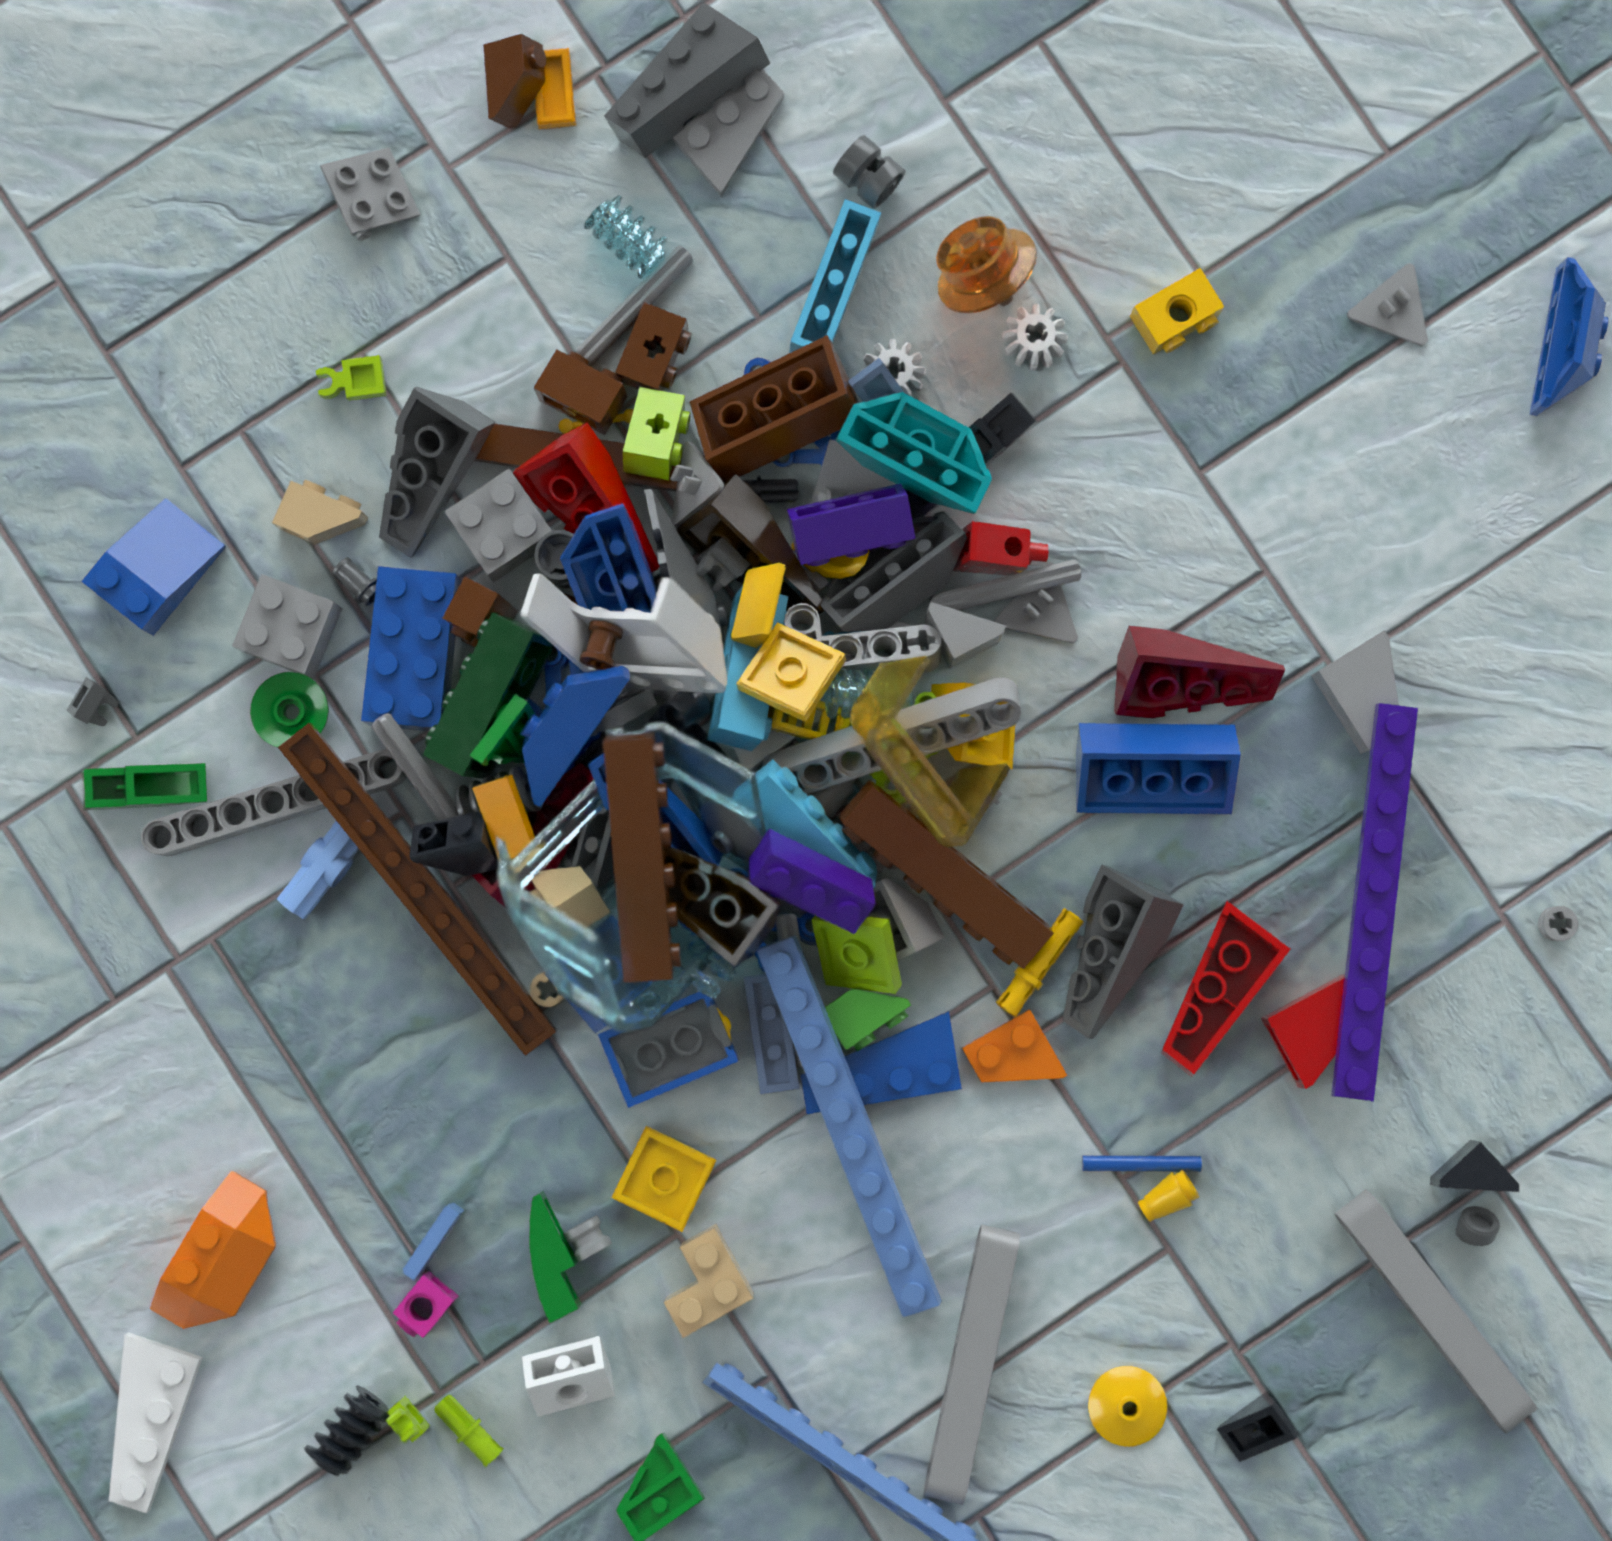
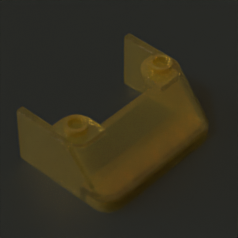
(946, 811)

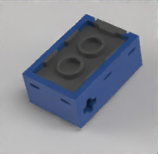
(677, 1049)

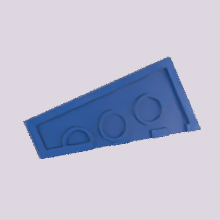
(902, 1065)

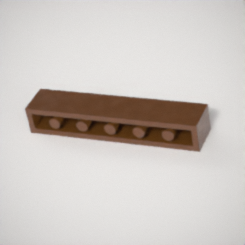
(639, 857)
(945, 874)

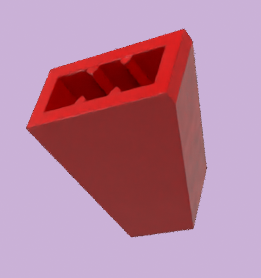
(1308, 1031)

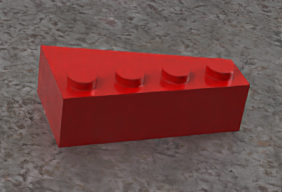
(1226, 980)

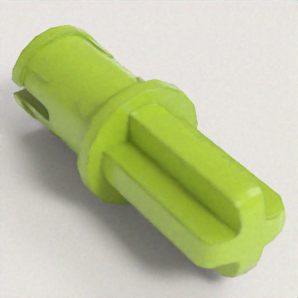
(468, 1430)

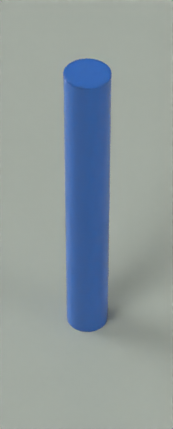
(1142, 1163)

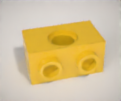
(1192, 295)

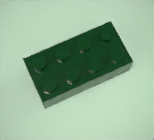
(502, 665)

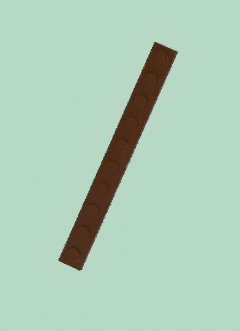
(417, 888)

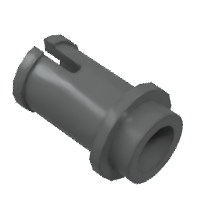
(355, 581)

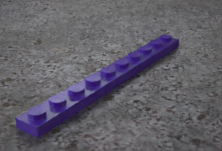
(1374, 902)

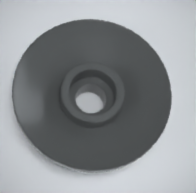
(730, 830)

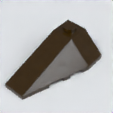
(752, 531)
(721, 906)

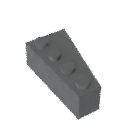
(684, 79)

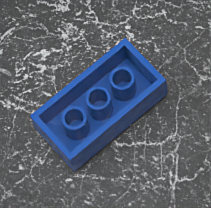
(410, 647)

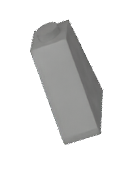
(1359, 683)

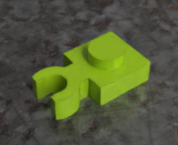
(359, 379)
(406, 1420)

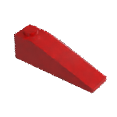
(578, 479)

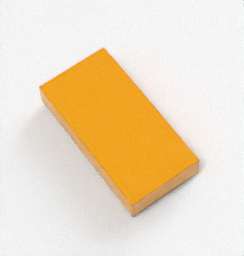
(556, 98)
(504, 814)

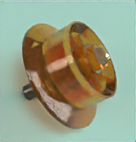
(983, 265)

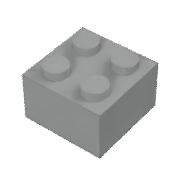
(499, 524)
(287, 626)

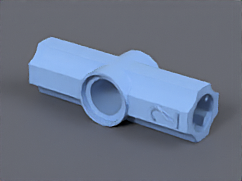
(320, 869)

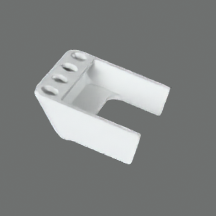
(664, 650)

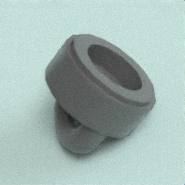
(1477, 1226)

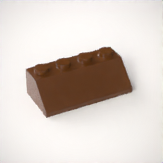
(774, 409)

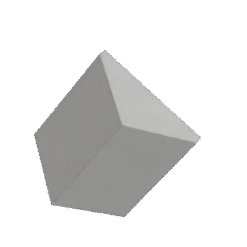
(962, 633)

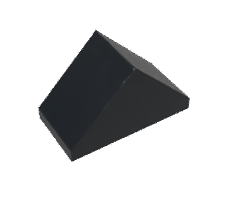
(1474, 1169)
(1257, 1428)

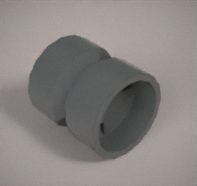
(869, 172)
(548, 557)

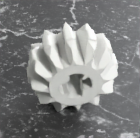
(1044, 347)
(899, 358)

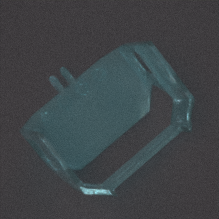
(588, 960)

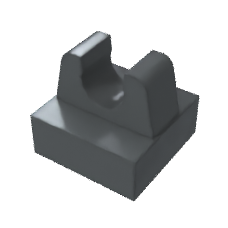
(721, 564)
(87, 700)

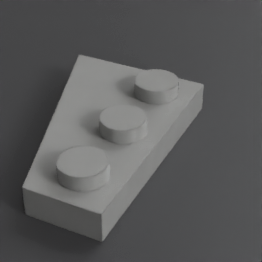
(725, 133)

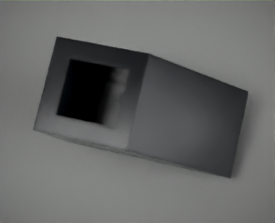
(455, 845)

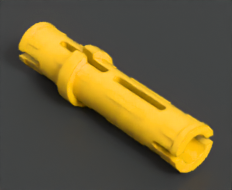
(1030, 978)

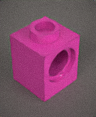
(437, 1293)

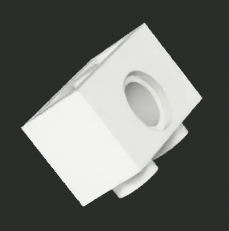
(568, 1376)

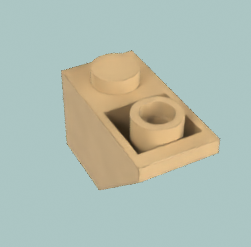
(314, 516)
(571, 894)

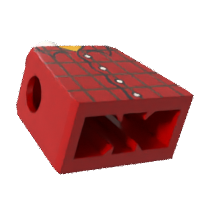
(986, 552)

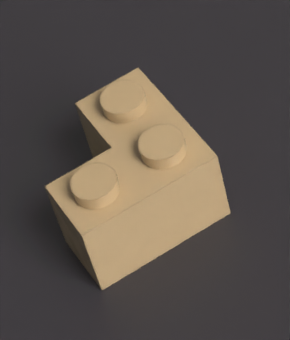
(718, 1285)

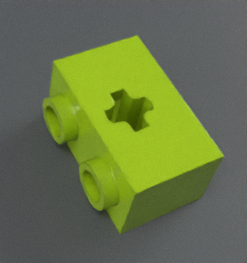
(655, 433)

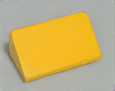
(758, 604)

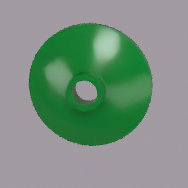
(276, 695)

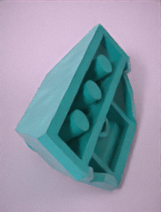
(918, 449)

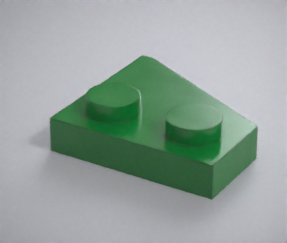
(504, 738)
(659, 1492)

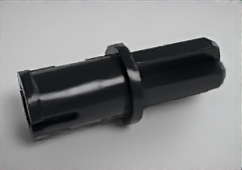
(775, 489)

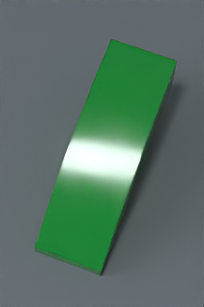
(144, 786)
(550, 1259)

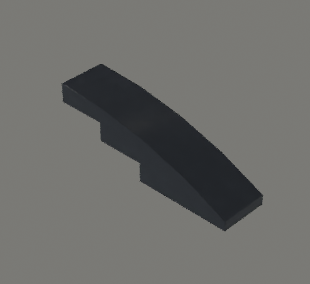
(993, 435)

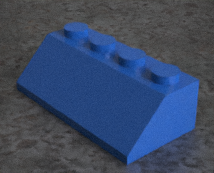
(1156, 768)

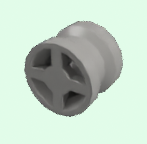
(587, 1238)

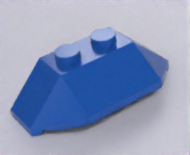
(1570, 337)
(609, 564)
(566, 725)

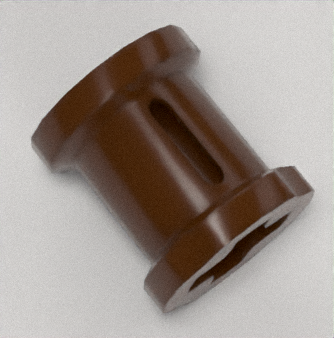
(601, 645)

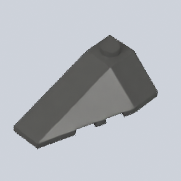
(432, 455)
(678, 563)
(1120, 939)

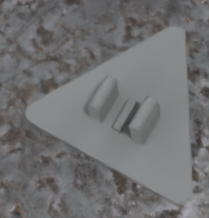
(1394, 308)
(695, 484)
(1040, 614)

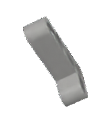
(867, 643)

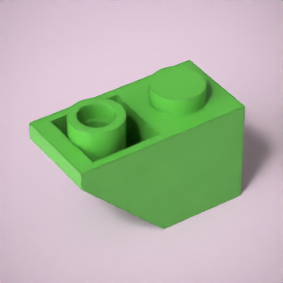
(862, 1012)

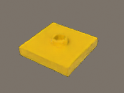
(791, 672)
(664, 1178)

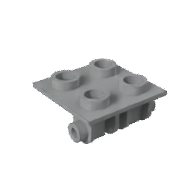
(369, 191)
(844, 475)

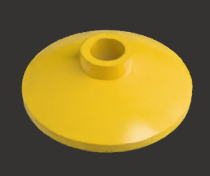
(1113, 1391)

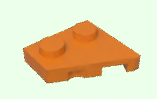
(1014, 1053)

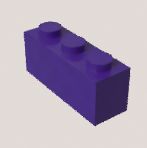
(851, 525)
(811, 881)

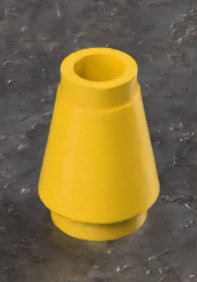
(1169, 1196)

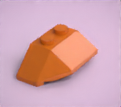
(218, 1256)

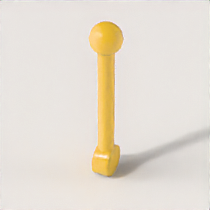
(567, 425)

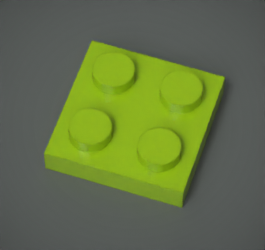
(858, 959)

